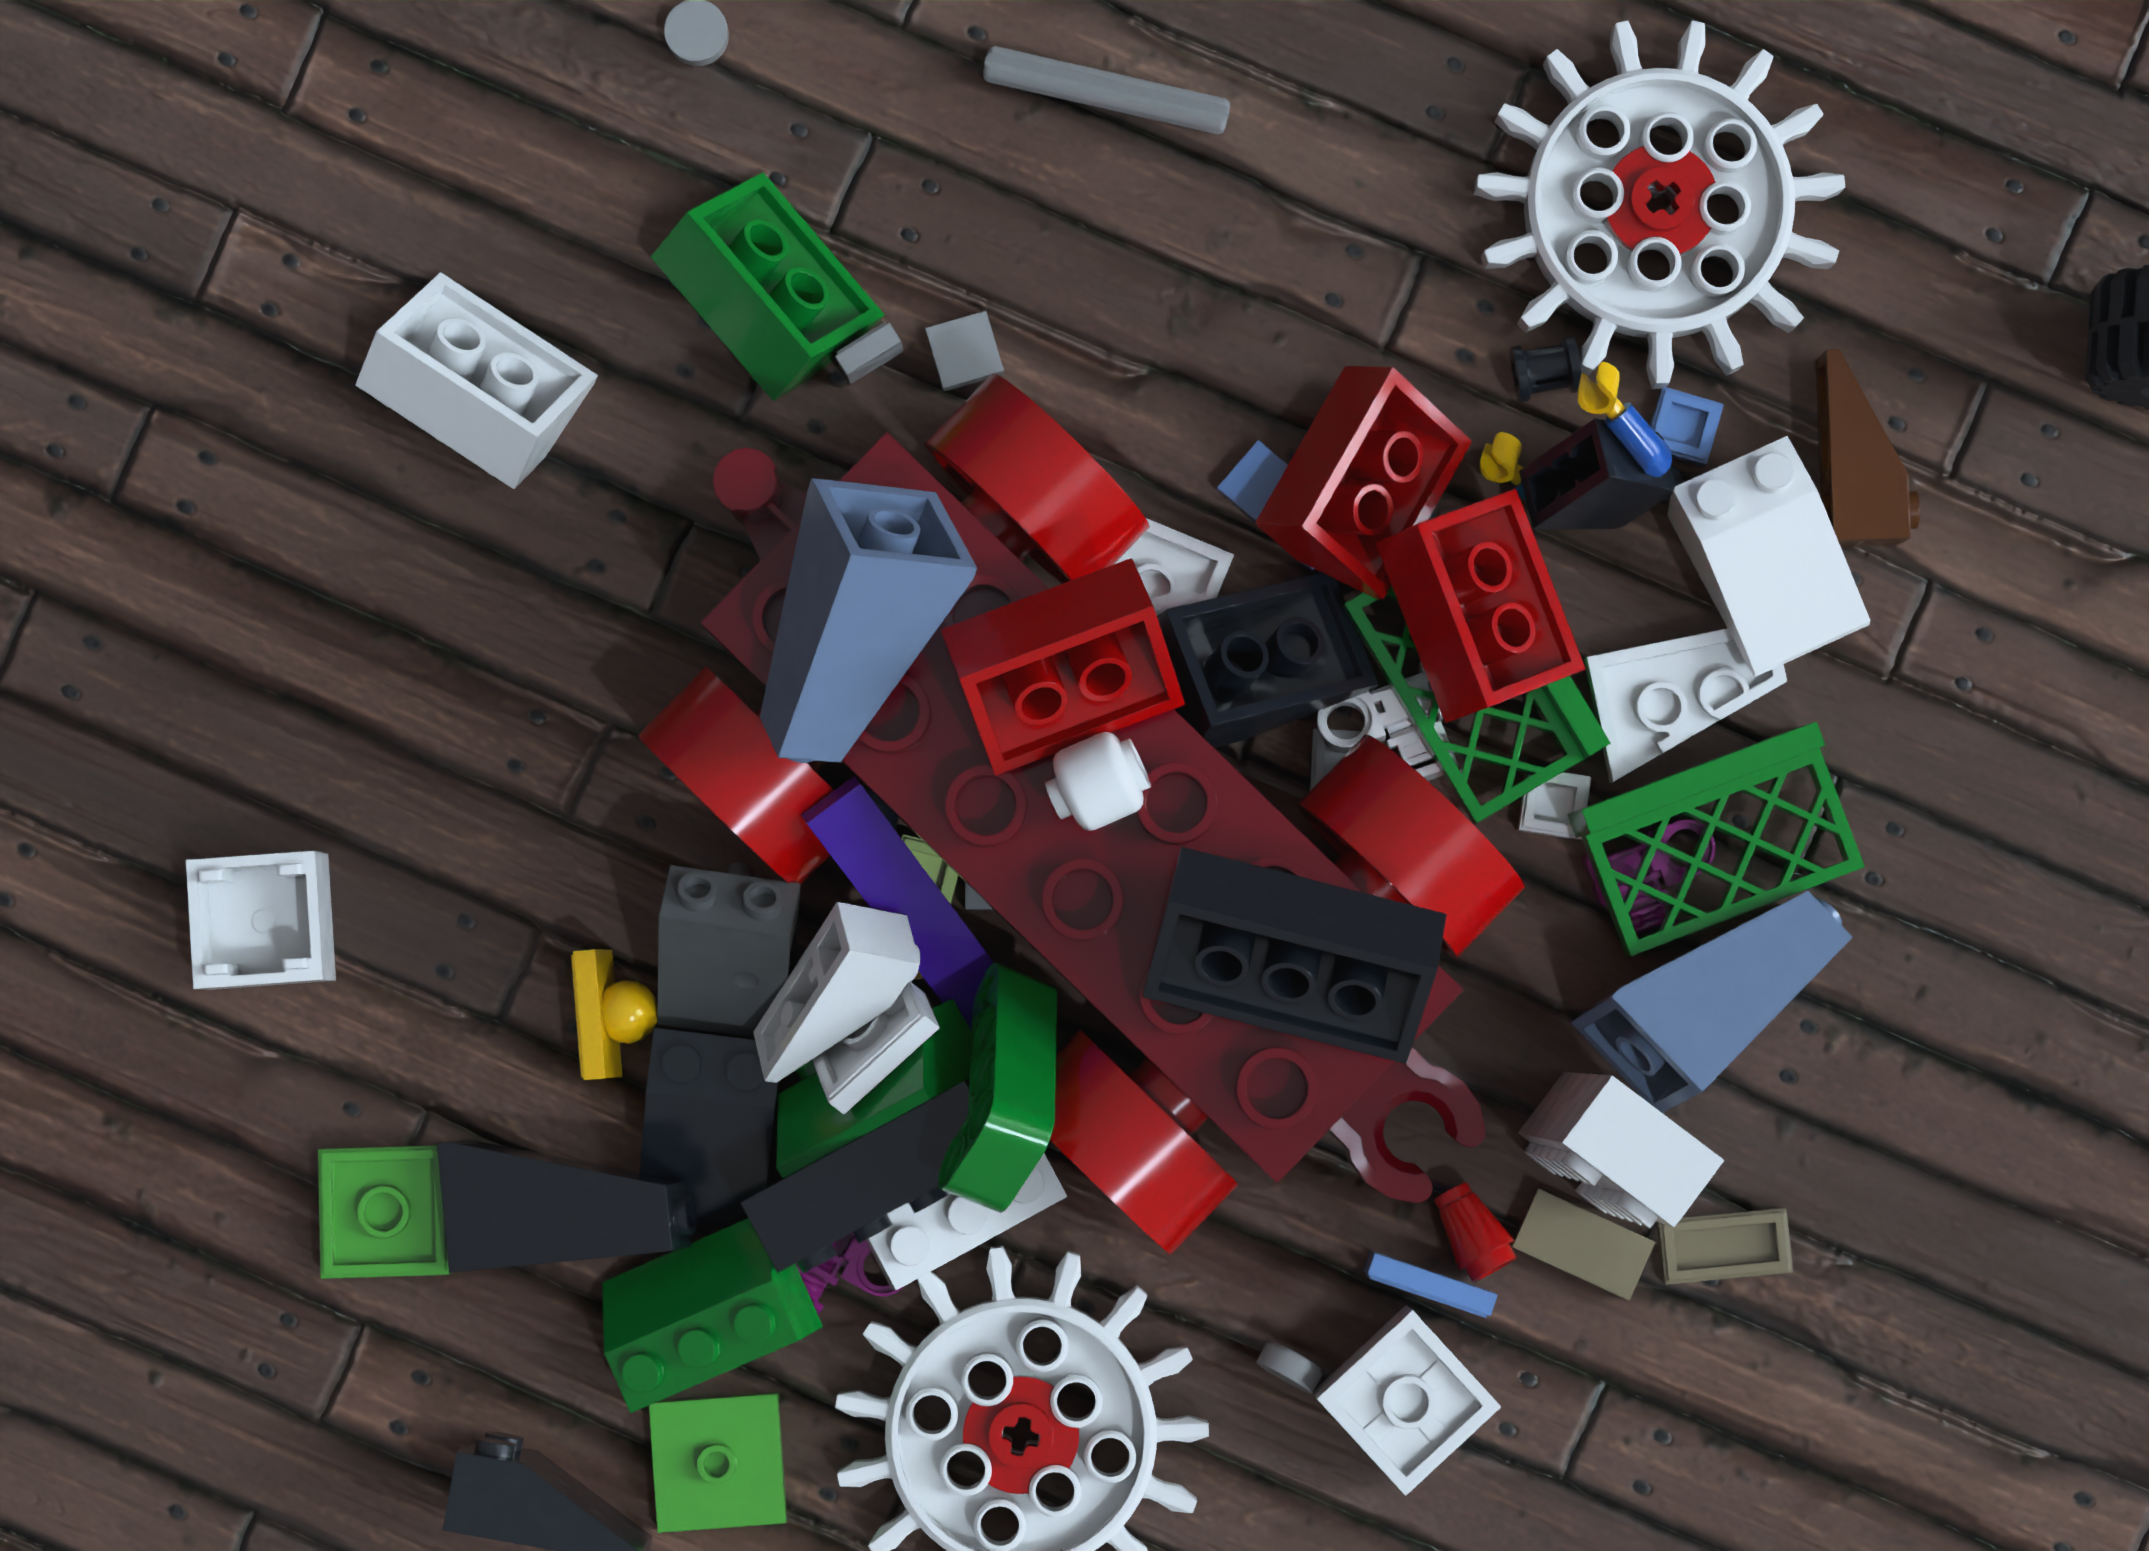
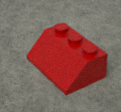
(1363, 474)
(1480, 605)
(1063, 666)

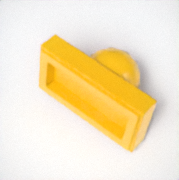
(607, 1013)

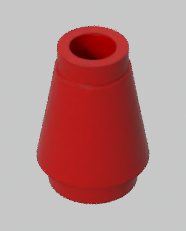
(1474, 1233)

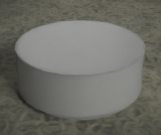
(696, 32)
(1290, 1367)

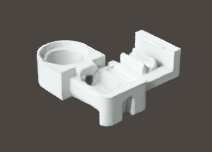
(1394, 719)

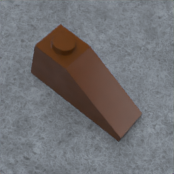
(1859, 469)

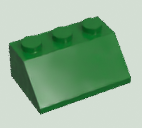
(766, 284)
(814, 1128)
(700, 1314)

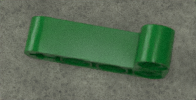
(1008, 1090)

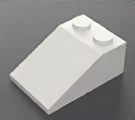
(1768, 556)

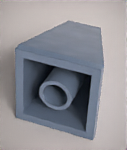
(859, 606)
(1703, 1009)

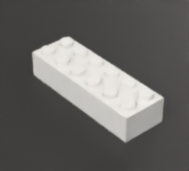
(1620, 1148)

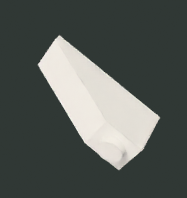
(838, 985)

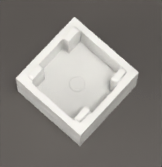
(260, 920)
(1406, 1400)

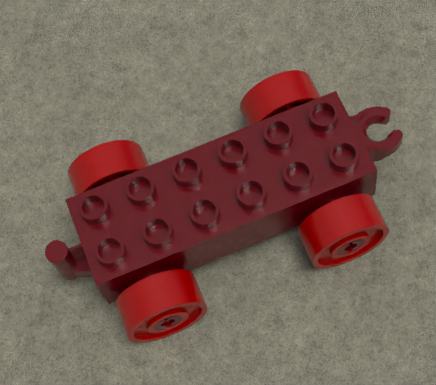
(1096, 894)

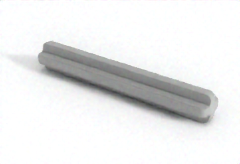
(1106, 90)

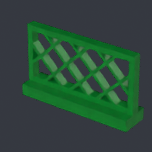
(1558, 704)
(1699, 786)

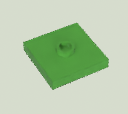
(381, 1212)
(718, 1462)

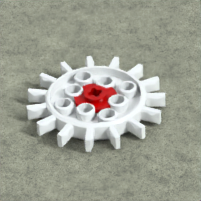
(1634, 172)
(995, 1333)

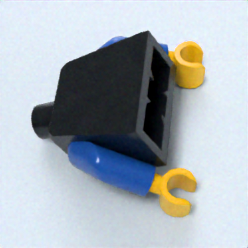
(1597, 474)

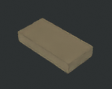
(1582, 1244)
(1725, 1246)

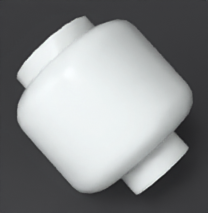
(1098, 781)

